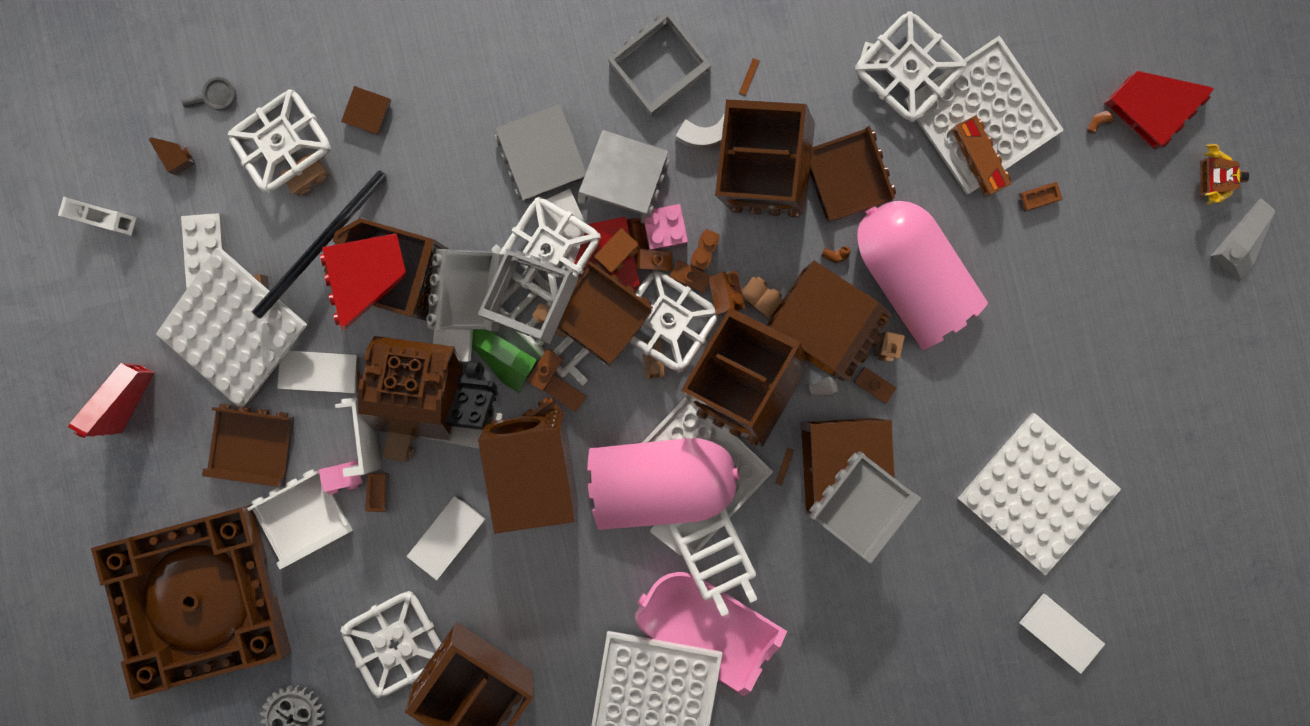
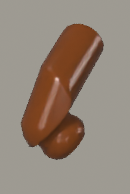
(1100, 118)
(836, 256)

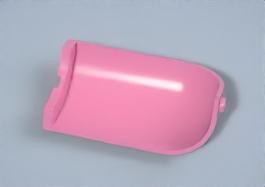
(918, 271)
(660, 482)
(680, 615)

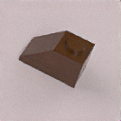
(173, 155)

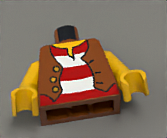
(1220, 175)

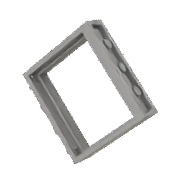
(645, 34)
(501, 281)

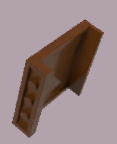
(850, 175)
(603, 314)
(250, 446)

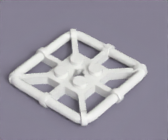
(907, 78)
(290, 142)
(559, 245)
(679, 317)
(382, 639)

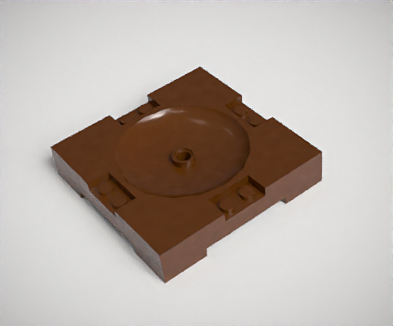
(233, 611)

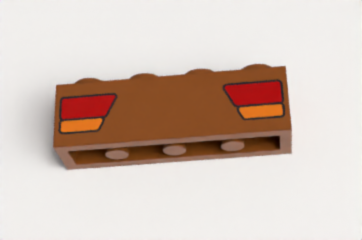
(981, 156)

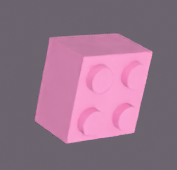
(666, 228)

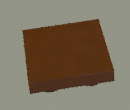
(366, 110)

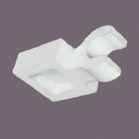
(878, 57)

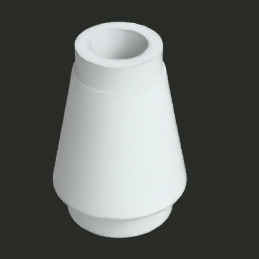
(824, 387)

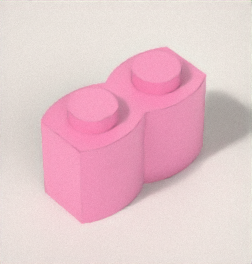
(333, 478)

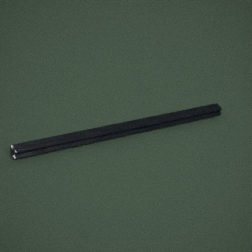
(316, 247)

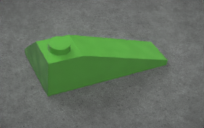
(504, 359)

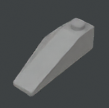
(1243, 244)

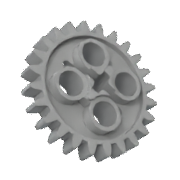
(298, 700)

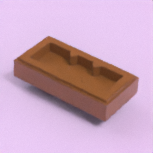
(1040, 196)
(638, 233)
(654, 260)
(690, 276)
(545, 369)
(875, 385)
(376, 492)

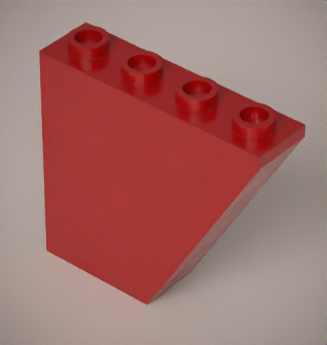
(1157, 105)
(607, 229)
(361, 275)
(113, 402)

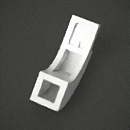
(700, 137)
(97, 216)

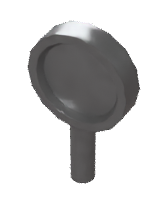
(216, 93)

